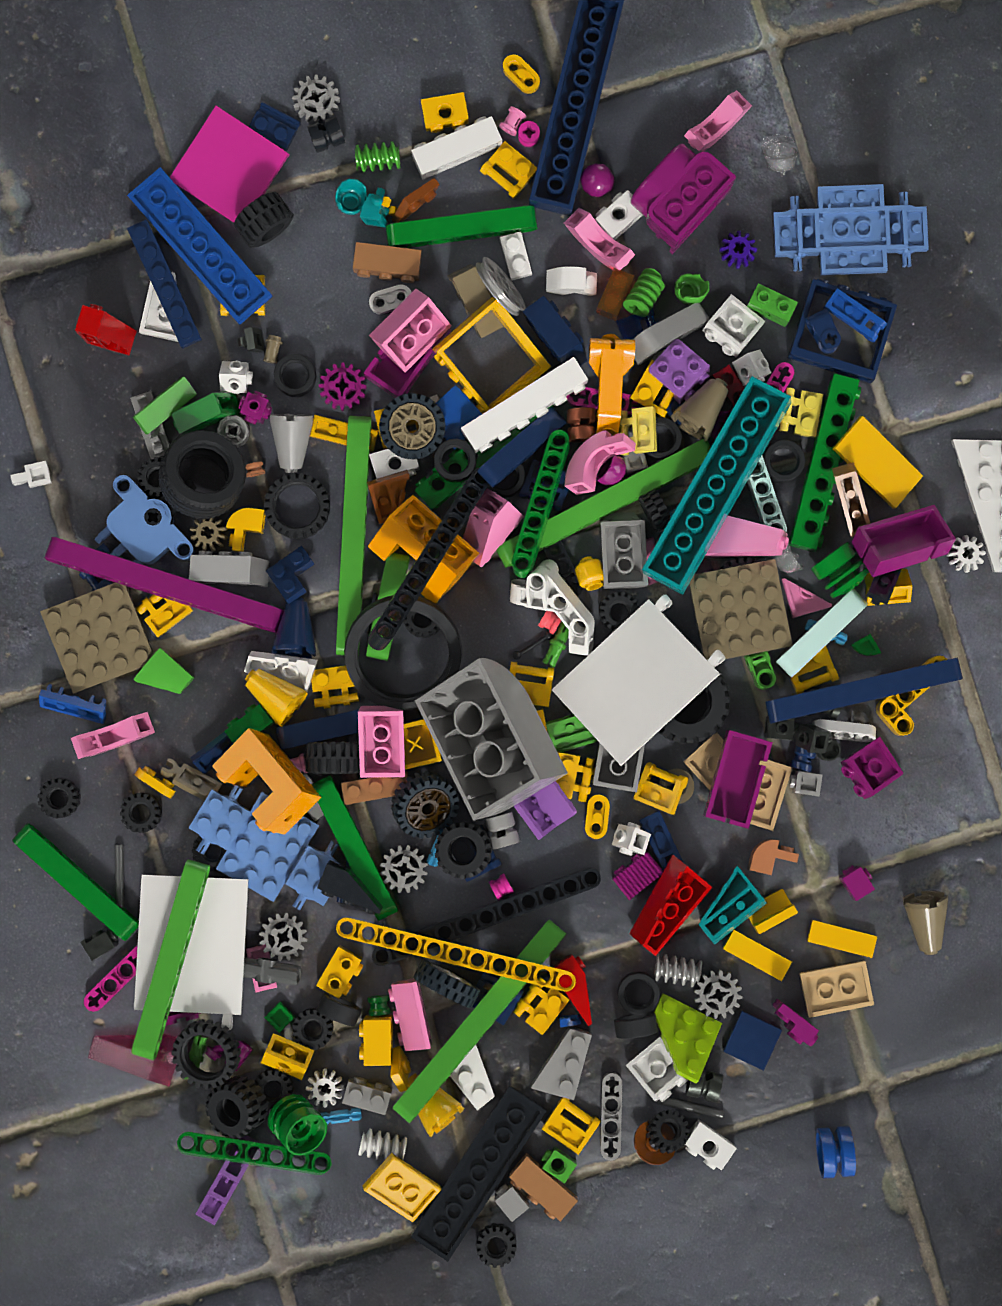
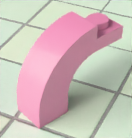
(719, 122)
(597, 241)
(589, 458)
(113, 736)

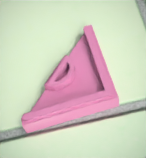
(801, 600)

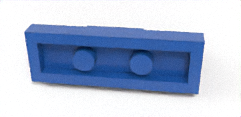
(73, 705)

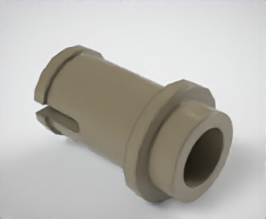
(272, 349)

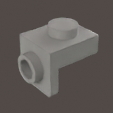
(806, 783)

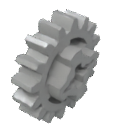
(324, 95)
(418, 871)
(296, 944)
(727, 992)

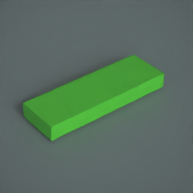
(164, 404)

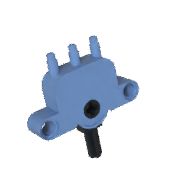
(137, 533)

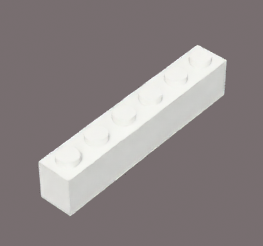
(524, 405)

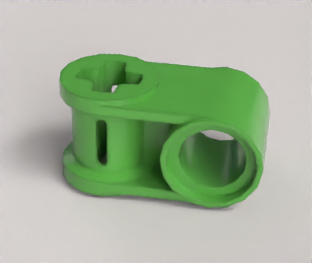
(759, 667)

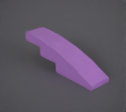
(224, 1186)

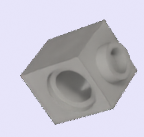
(511, 1201)

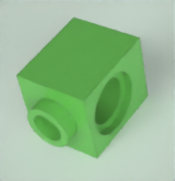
(560, 1173)

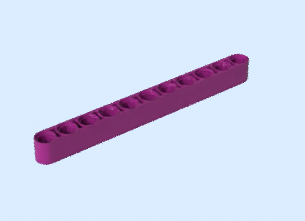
(163, 584)

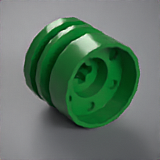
(840, 570)
(297, 1124)

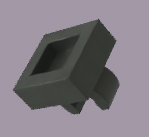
(252, 340)

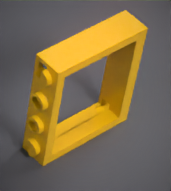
(516, 332)

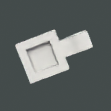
(36, 475)

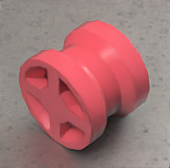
(550, 621)

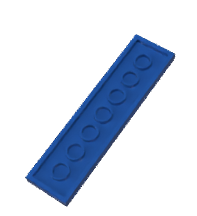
(200, 246)

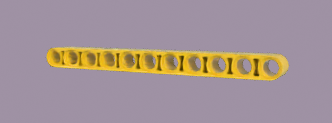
(444, 954)

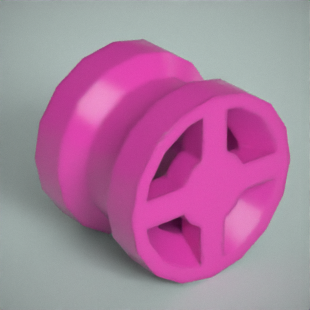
(528, 139)
(501, 887)

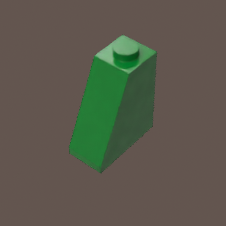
(205, 412)

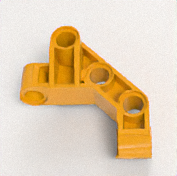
(610, 360)

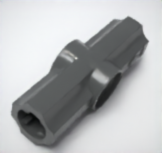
(271, 971)

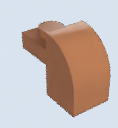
(764, 855)

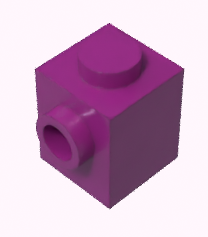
(857, 882)

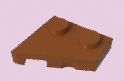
(415, 200)
(388, 494)

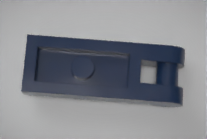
(660, 838)

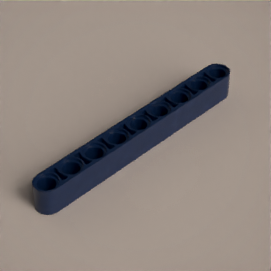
(864, 690)

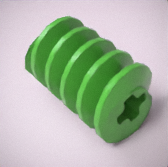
(377, 156)
(644, 293)

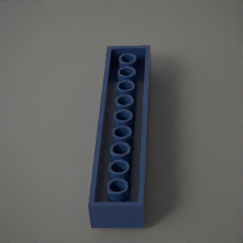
(575, 105)

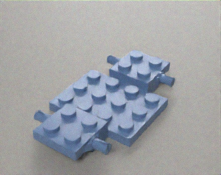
(850, 230)
(260, 855)

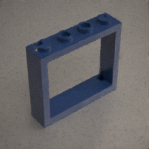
(832, 364)

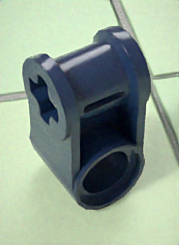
(823, 328)

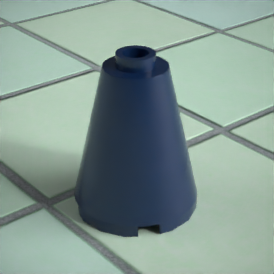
(295, 631)

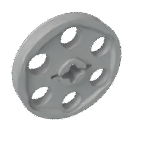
(500, 286)

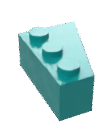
(732, 907)

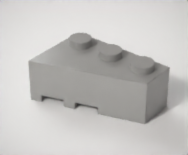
(228, 569)

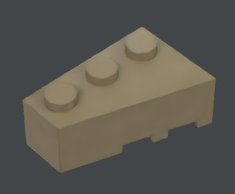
(473, 295)

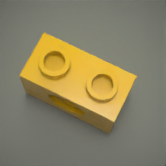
(453, 103)
(287, 1056)

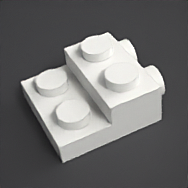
(733, 326)
(656, 1071)

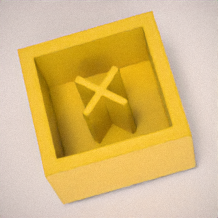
(419, 745)
(378, 1040)

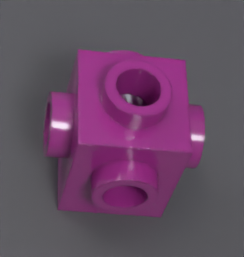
(258, 415)

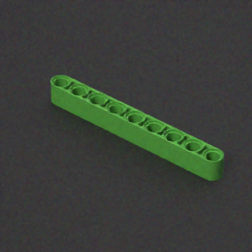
(170, 959)

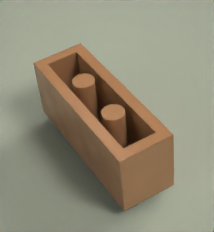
(387, 262)
(851, 497)
(371, 788)
(542, 1188)

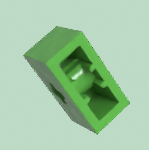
(772, 305)

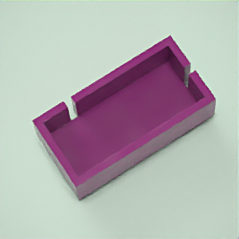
(394, 380)
(903, 540)
(737, 779)

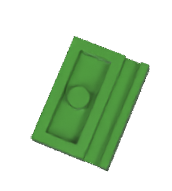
(569, 733)

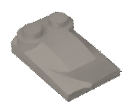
(623, 551)

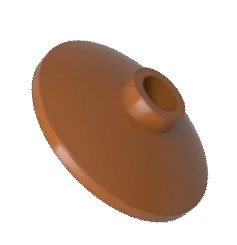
(645, 1150)

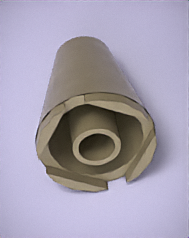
(702, 409)
(927, 919)

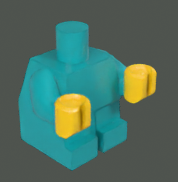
(376, 209)

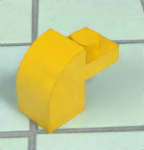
(245, 521)

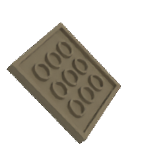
(740, 610)
(98, 636)

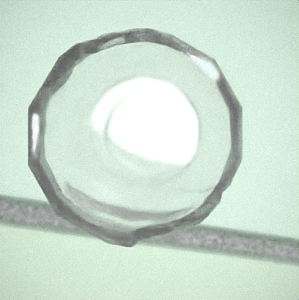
(788, 561)

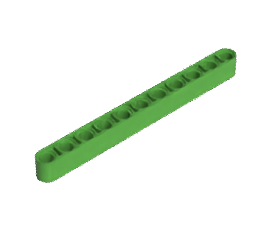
(613, 498)
(353, 526)
(476, 1025)

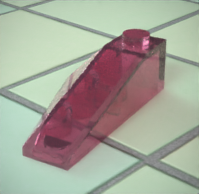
(117, 1053)

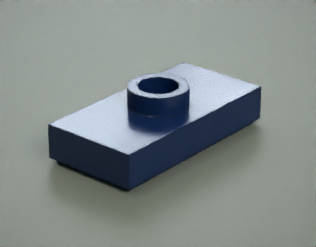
(211, 753)

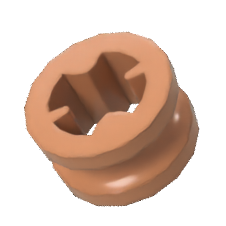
(254, 469)

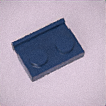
(275, 126)

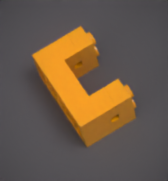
(411, 529)
(259, 754)

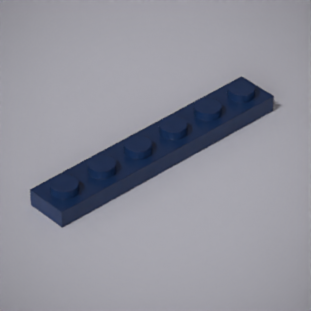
(164, 284)

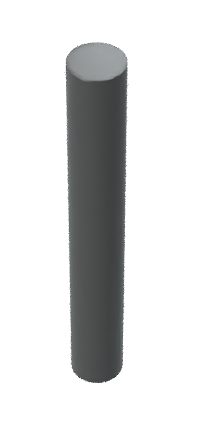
(119, 875)
(692, 1107)

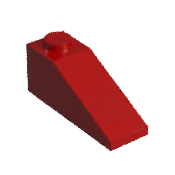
(579, 993)

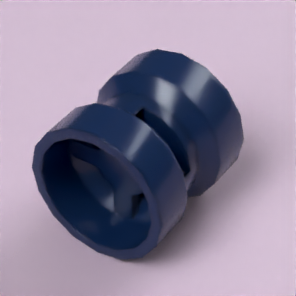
(802, 759)

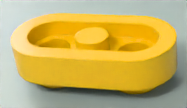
(522, 74)
(148, 776)
(597, 816)

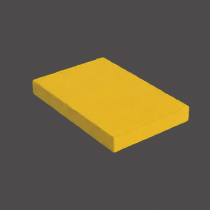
(401, 1187)

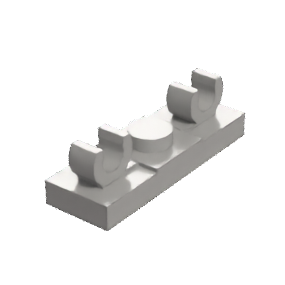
(157, 440)

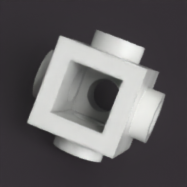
(751, 365)
(235, 377)
(631, 839)

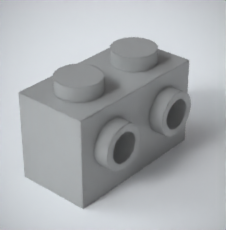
(367, 1095)

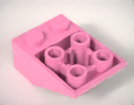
(490, 525)

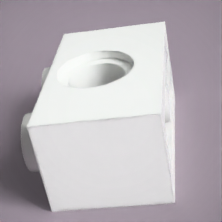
(613, 226)
(381, 460)
(722, 1149)

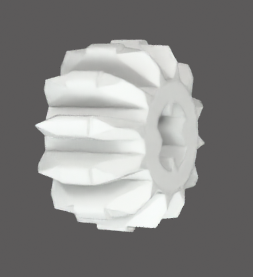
(960, 547)
(321, 1080)

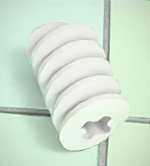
(382, 1145)

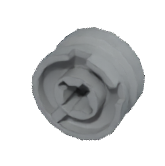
(230, 422)

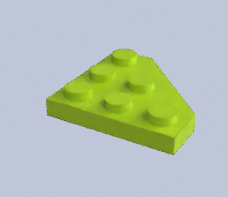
(686, 1036)

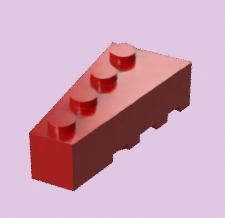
(669, 905)

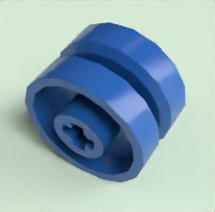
(835, 1152)

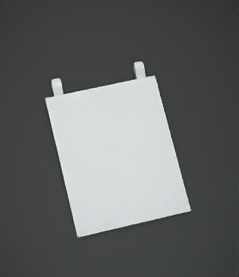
(636, 681)
(216, 952)

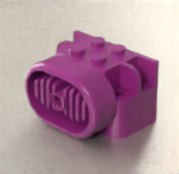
(681, 193)

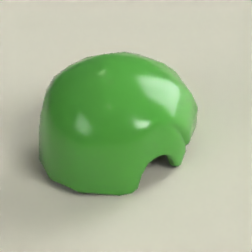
(691, 288)

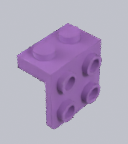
(680, 370)
(546, 809)

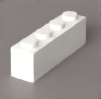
(457, 147)

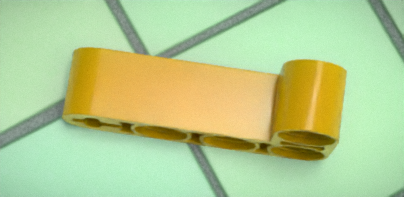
(898, 706)

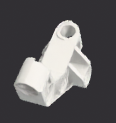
(543, 593)

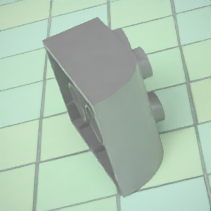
(490, 738)

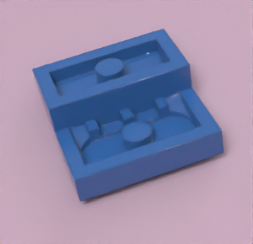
(457, 413)

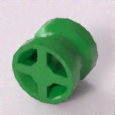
(378, 1005)

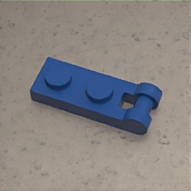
(855, 315)

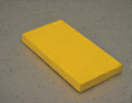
(878, 462)

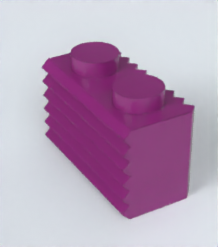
(637, 874)

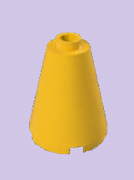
(275, 695)
(438, 1110)

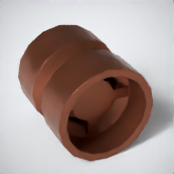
(580, 433)

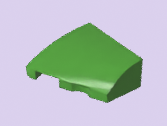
(164, 673)

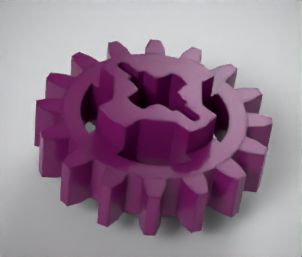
(333, 386)

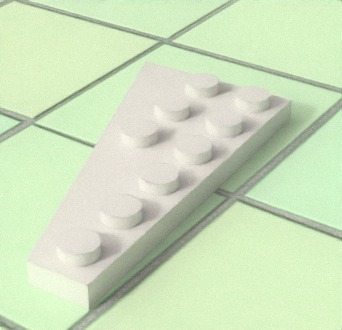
(983, 480)

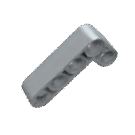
(667, 330)

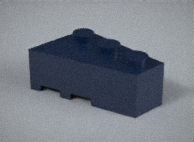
(555, 331)

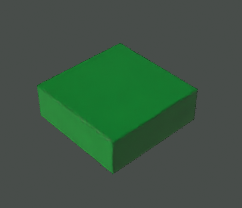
(279, 1016)

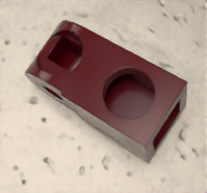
(734, 385)

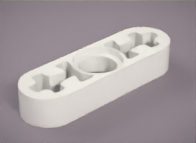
(847, 730)

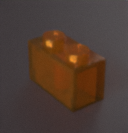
(615, 294)

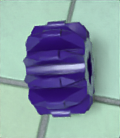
(746, 254)

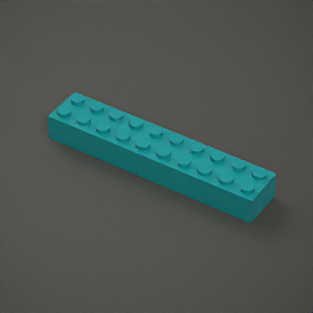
(717, 485)

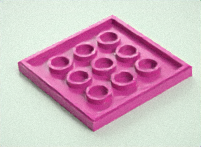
(228, 165)

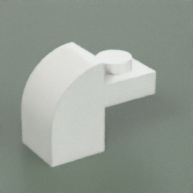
(571, 280)

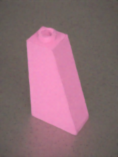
(747, 539)

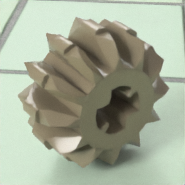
(205, 541)

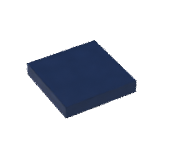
(752, 1040)

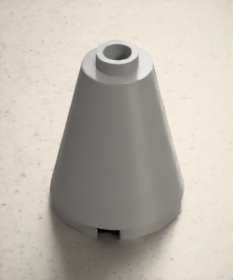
(291, 439)

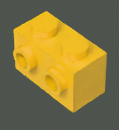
(339, 972)

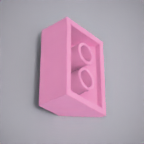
(410, 330)
(381, 741)
(410, 1015)

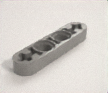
(614, 1116)

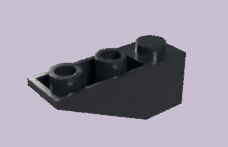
(343, 883)

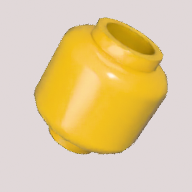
(590, 573)

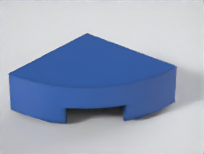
(570, 1020)

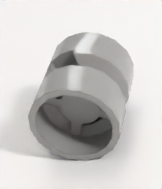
(501, 822)

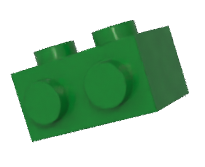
(255, 718)

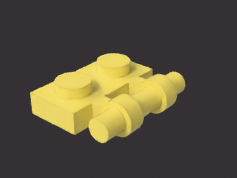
(807, 414)
(643, 428)

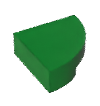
(866, 646)

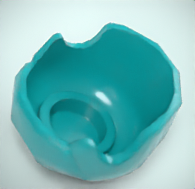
(350, 196)

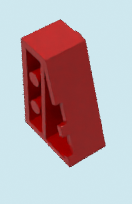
(104, 330)

